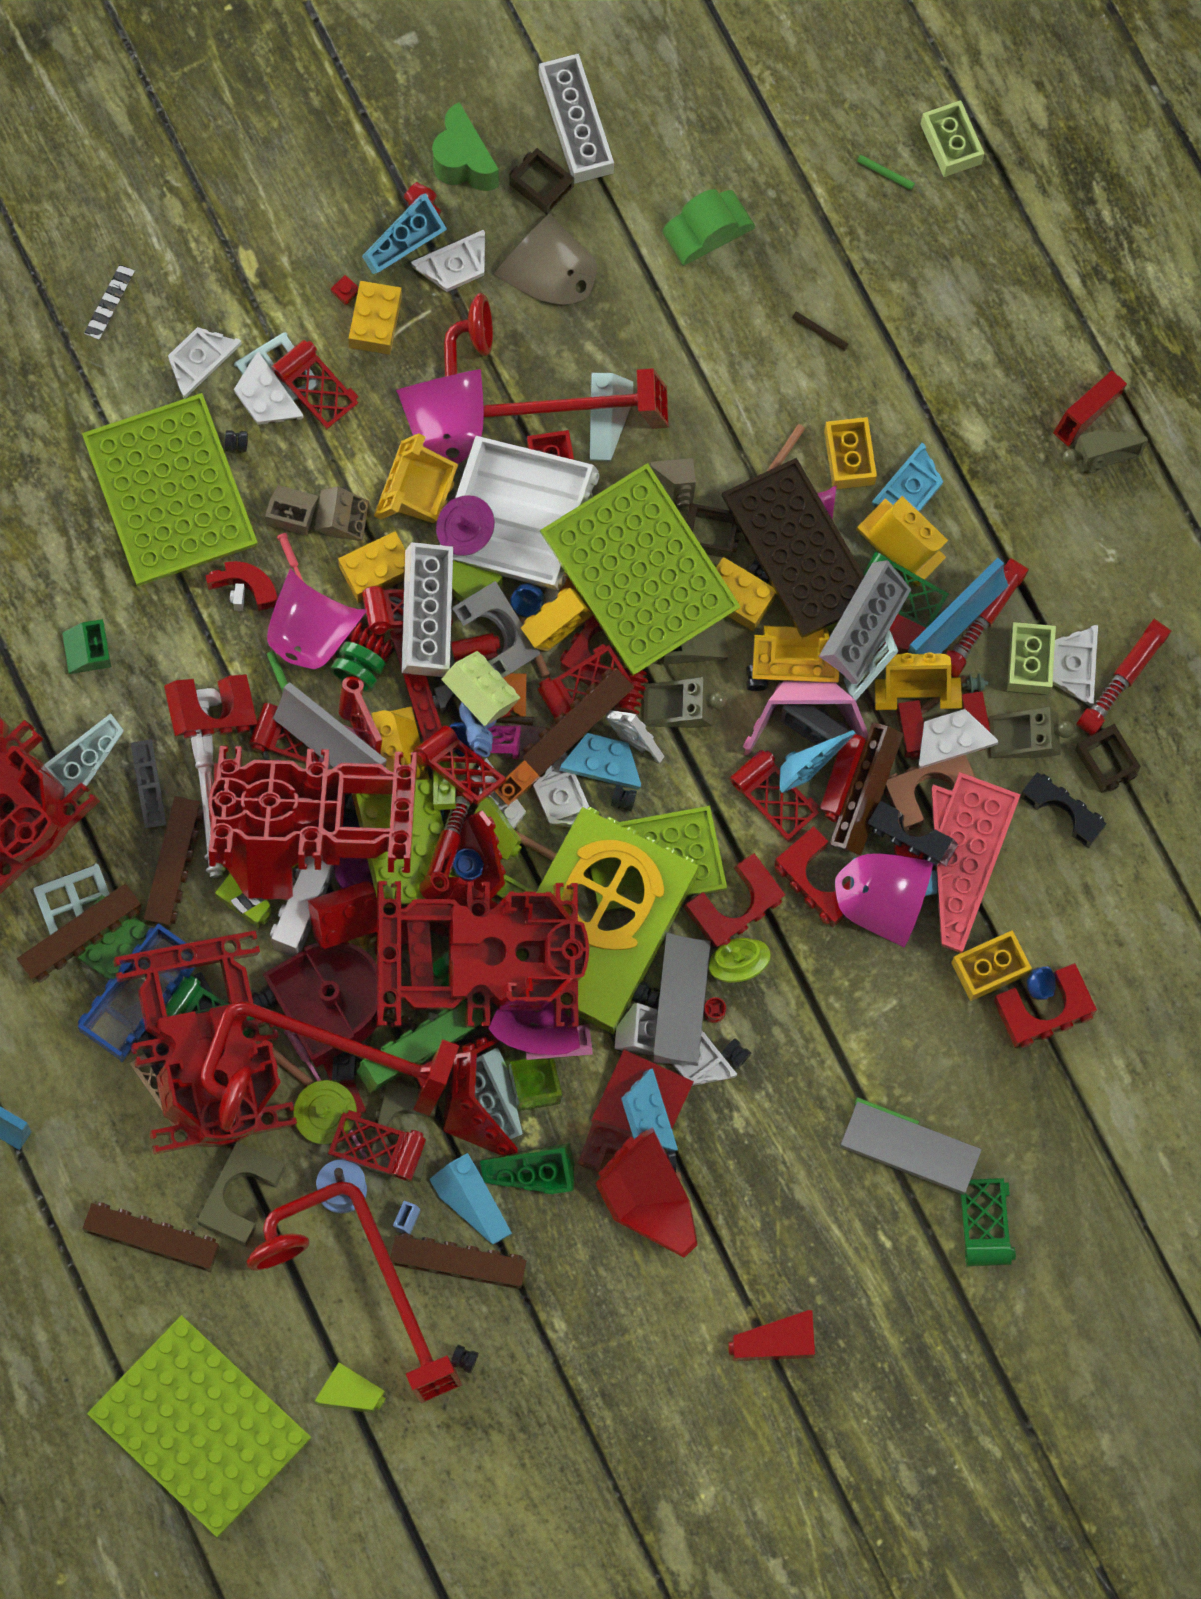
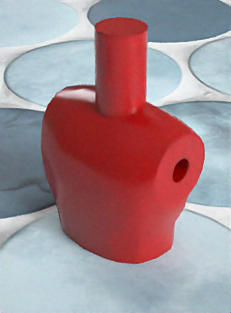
(418, 189)

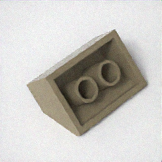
(677, 479)

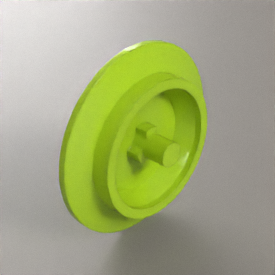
(739, 960)
(320, 1110)

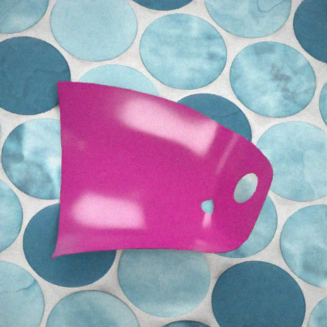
(446, 407)
(309, 621)
(893, 897)
(515, 1031)

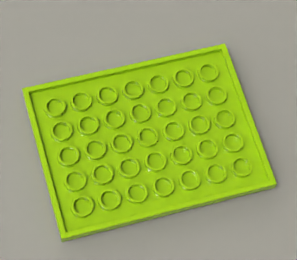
(169, 489)
(640, 569)
(199, 1426)

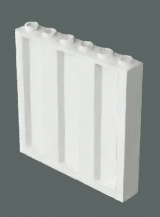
(525, 495)

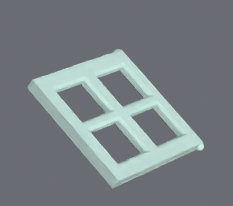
(282, 339)
(874, 670)
(75, 904)

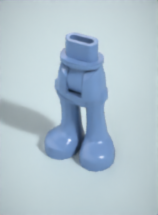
(478, 735)

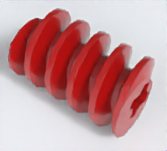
(370, 641)
(630, 701)

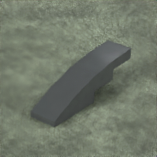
(148, 783)

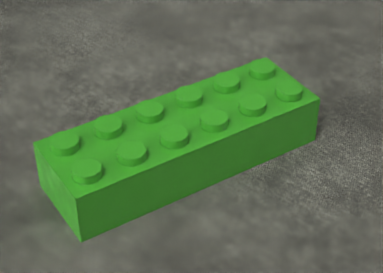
(421, 1044)

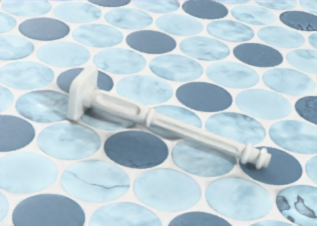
(203, 755)

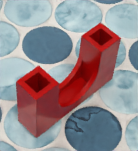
(580, 652)
(190, 719)
(912, 723)
(793, 865)
(763, 894)
(420, 954)
(1025, 1028)

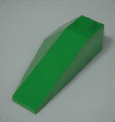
(539, 1169)

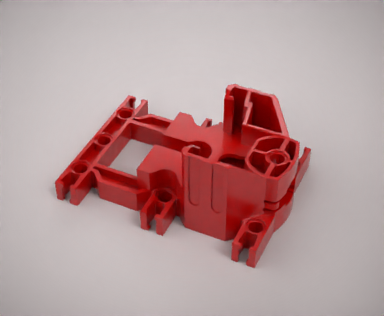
(40, 807)
(278, 814)
(485, 953)
(188, 1042)

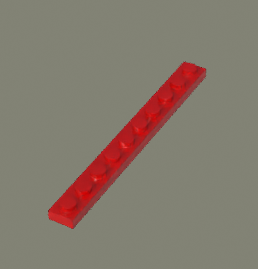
(420, 698)

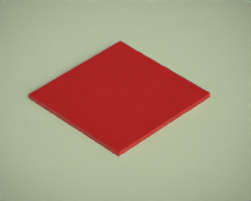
(630, 1069)

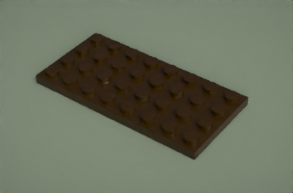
(796, 545)

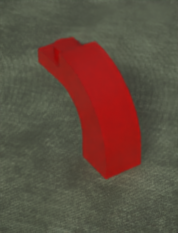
(251, 577)

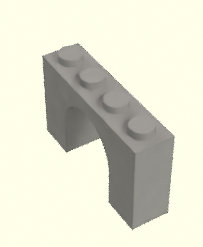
(492, 604)

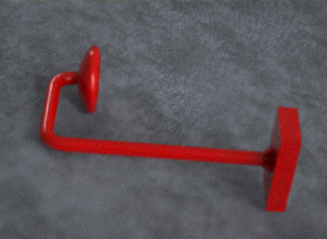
(650, 395)
(430, 1076)
(426, 1381)

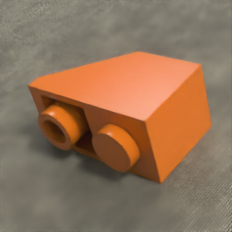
(517, 783)

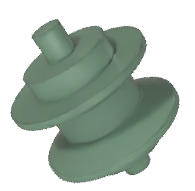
(975, 684)

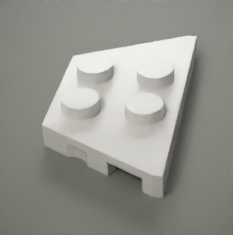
(455, 263)
(199, 357)
(265, 395)
(1076, 664)
(633, 731)
(952, 737)
(560, 795)
(711, 1065)

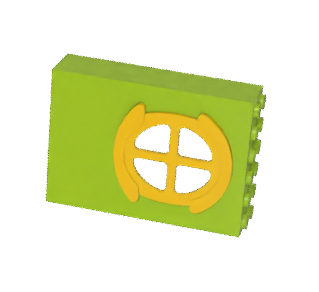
(621, 955)

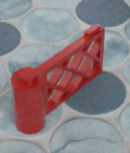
(295, 364)
(379, 609)
(484, 644)
(557, 695)
(355, 710)
(267, 734)
(442, 744)
(751, 777)
(405, 1153)

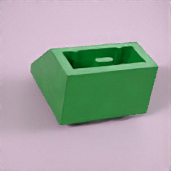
(87, 647)

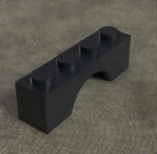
(1042, 793)
(935, 845)

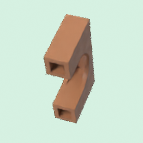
(901, 787)

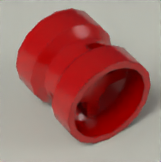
(717, 1007)

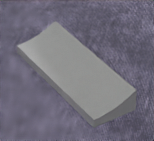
(866, 621)
(321, 730)
(681, 1000)
(910, 1148)

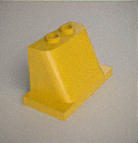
(417, 482)
(904, 537)
(788, 656)
(918, 677)
(399, 734)

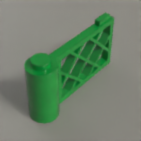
(878, 557)
(187, 997)
(992, 1250)

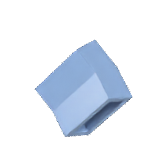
(411, 1219)

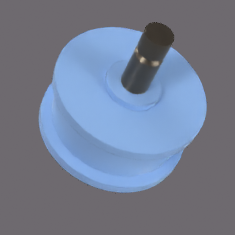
(336, 1172)

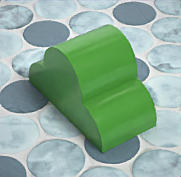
(462, 155)
(707, 224)

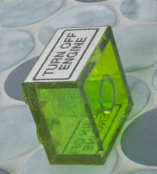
(535, 1083)

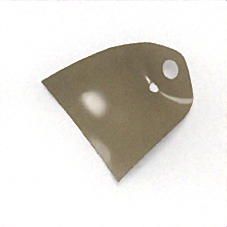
(542, 264)

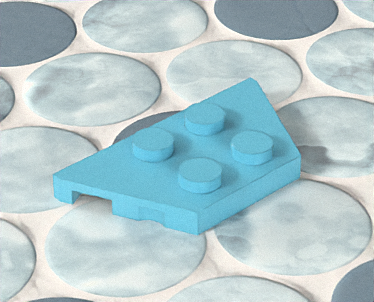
(914, 481)
(603, 760)
(646, 1110)

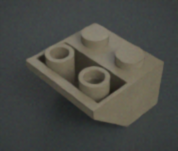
(291, 510)
(341, 514)

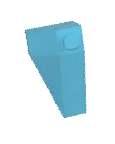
(805, 764)
(467, 1194)

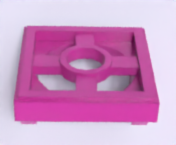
(507, 733)

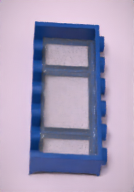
(117, 1015)

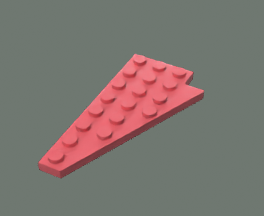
(978, 820)

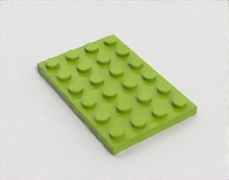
(375, 812)
(688, 833)

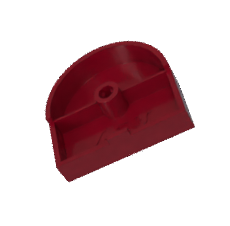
(308, 980)

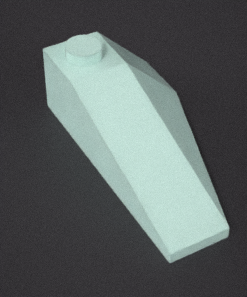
(607, 423)
(85, 755)
(496, 1093)

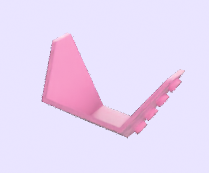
(809, 693)

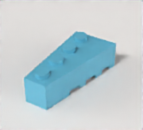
(407, 233)

